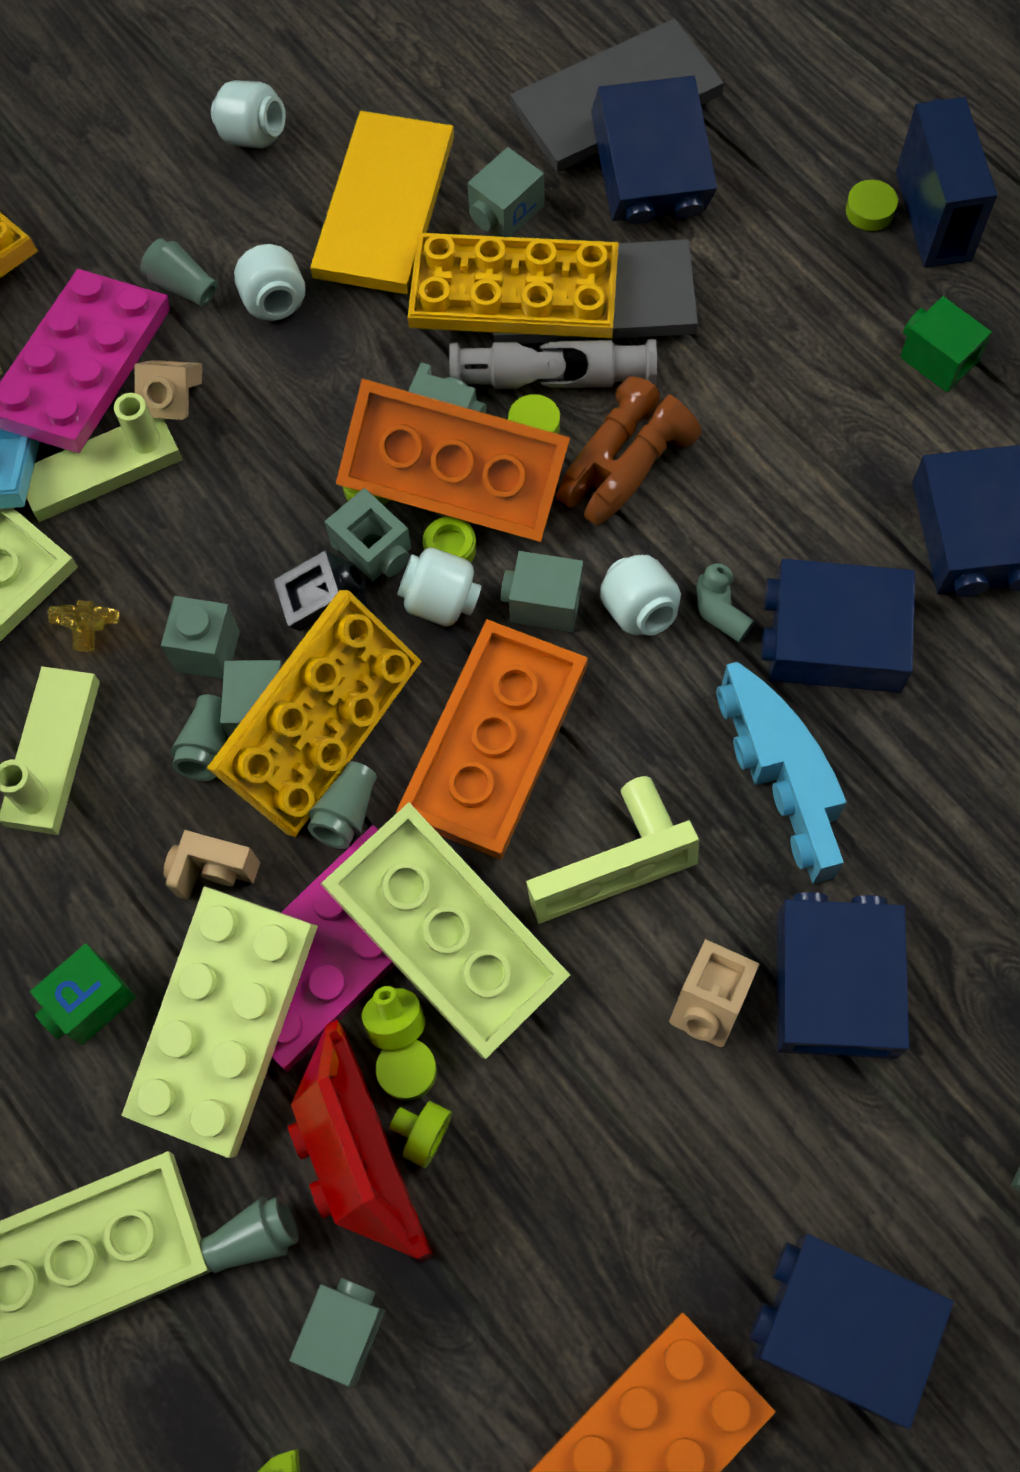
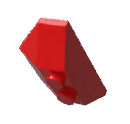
(351, 1151)

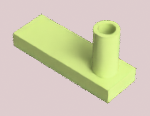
(105, 462)
(49, 751)
(656, 854)

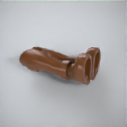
(620, 478)

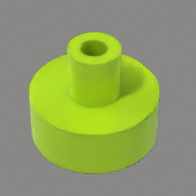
(393, 1018)
(422, 1131)

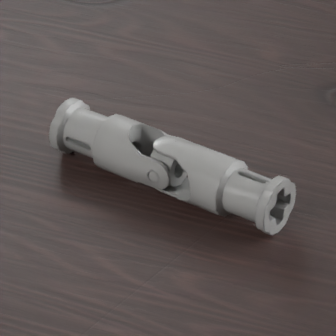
(515, 365)

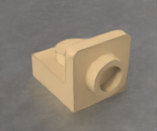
(167, 386)
(218, 859)
(713, 993)

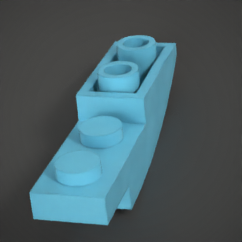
(781, 748)

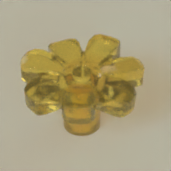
(83, 621)

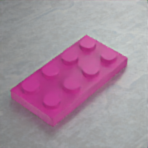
(79, 359)
(337, 971)

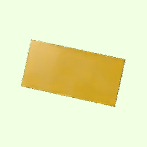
(382, 202)
(513, 285)
(315, 713)

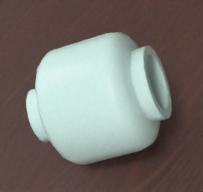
(248, 114)
(269, 282)
(439, 587)
(640, 595)

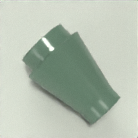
(175, 271)
(199, 740)
(343, 807)
(252, 1236)

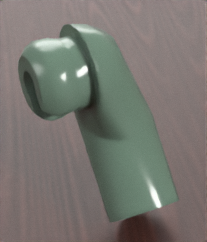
(716, 605)

